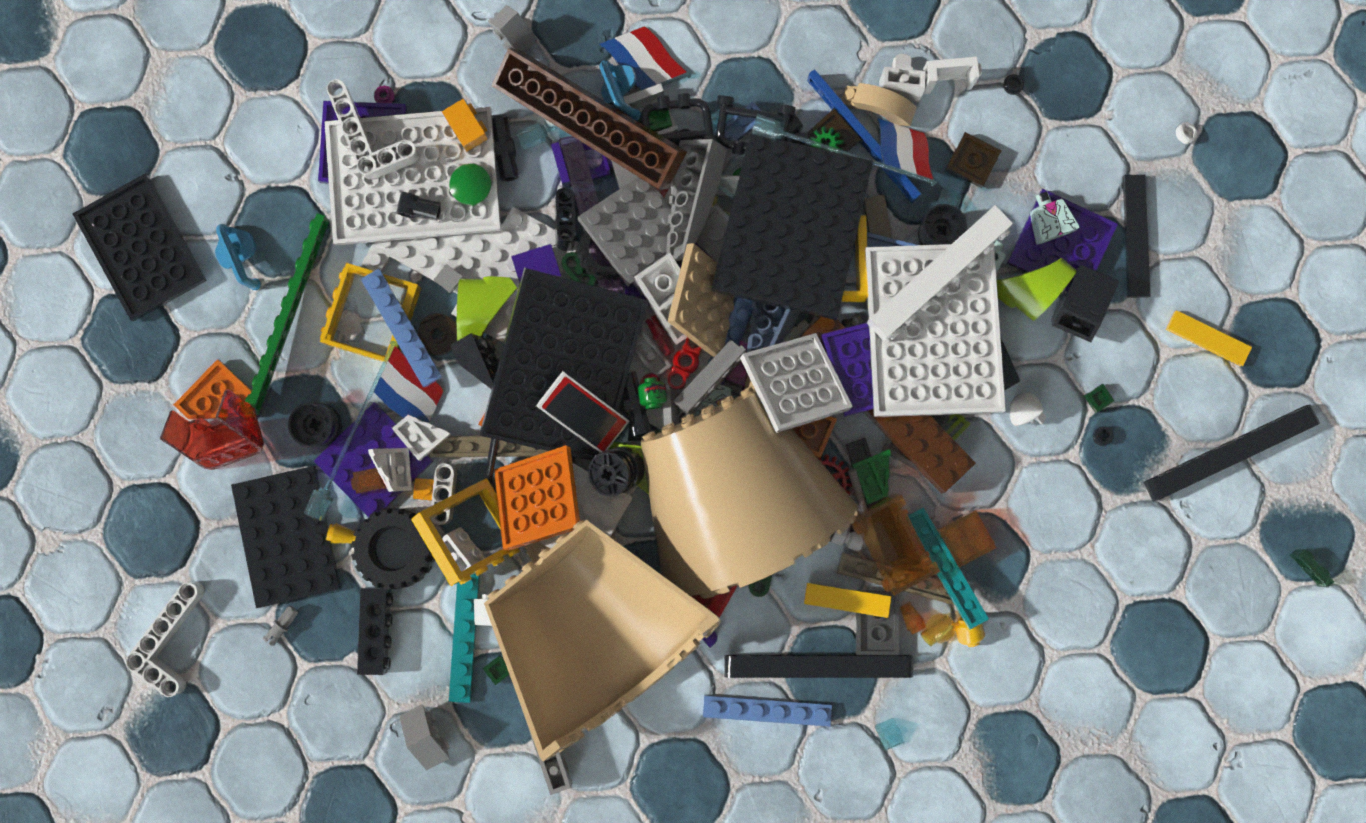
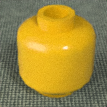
(969, 637)

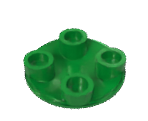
(470, 184)

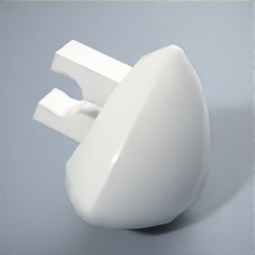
(1026, 409)

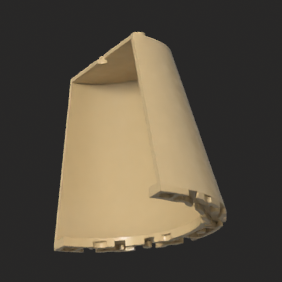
(737, 497)
(589, 633)

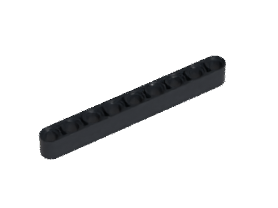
(1231, 452)
(818, 666)

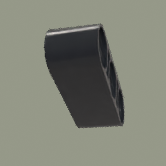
(563, 227)

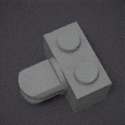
(512, 30)

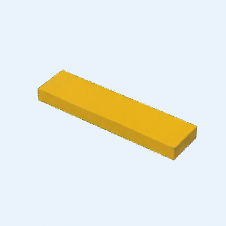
(1208, 338)
(848, 600)

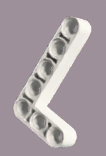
(360, 137)
(161, 638)

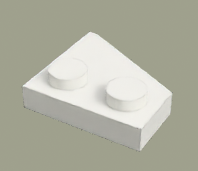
(419, 436)
(393, 467)

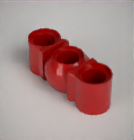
(678, 369)

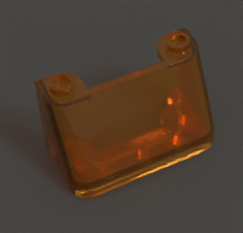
(894, 544)

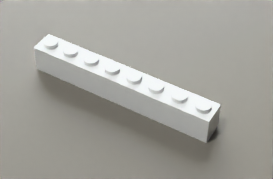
(939, 273)

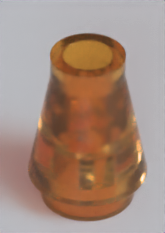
(913, 620)

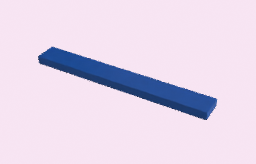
(867, 140)

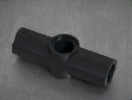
(504, 149)
(636, 412)

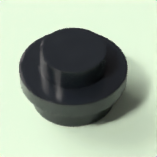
(1013, 84)

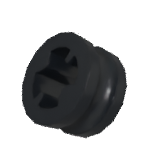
(1098, 431)

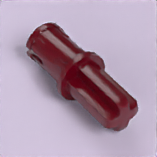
(660, 335)

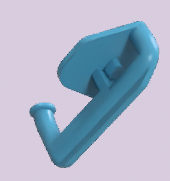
(617, 82)
(233, 249)

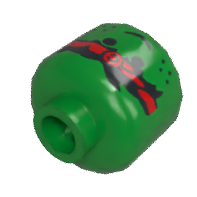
(652, 393)

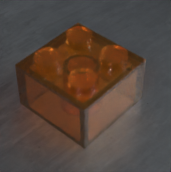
(966, 538)

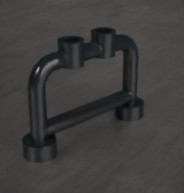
(684, 102)
(726, 107)

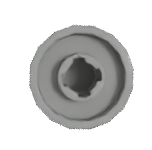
(849, 538)

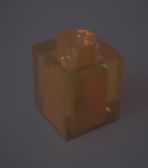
(367, 481)

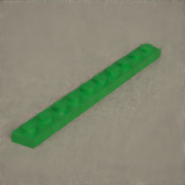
(289, 308)

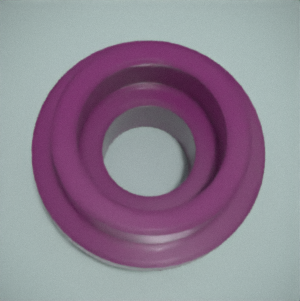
(390, 94)

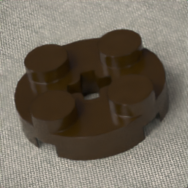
(427, 330)

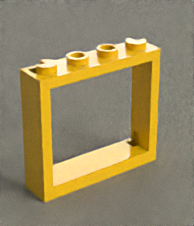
(861, 292)
(340, 296)
(437, 546)

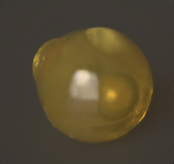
(938, 629)

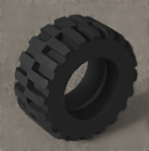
(366, 554)

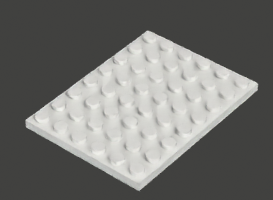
(367, 208)
(951, 350)

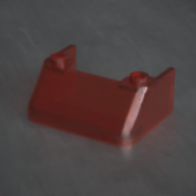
(217, 445)

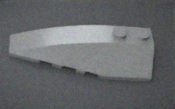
(693, 193)

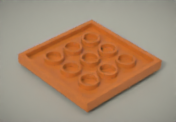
(537, 498)

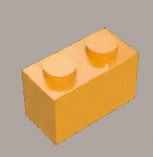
(464, 124)

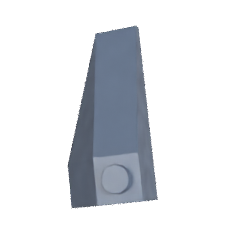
(769, 325)

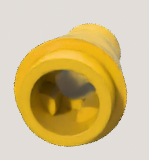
(340, 534)

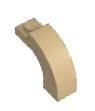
(880, 101)

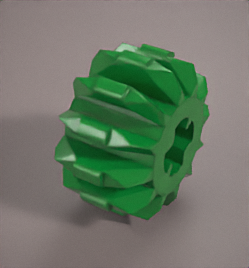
(824, 136)

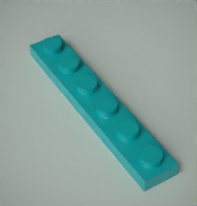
(950, 573)
(463, 641)

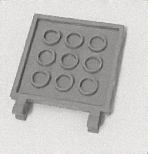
(630, 228)

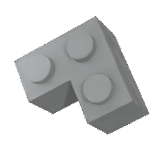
(423, 737)

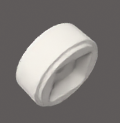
(1186, 132)

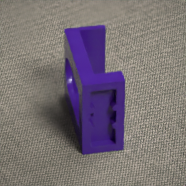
(596, 173)

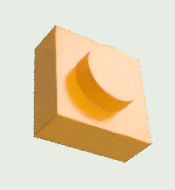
(423, 489)

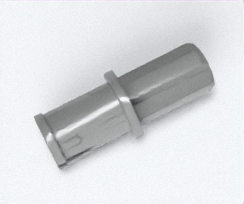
(281, 625)

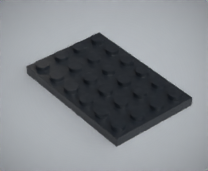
(139, 247)
(282, 544)

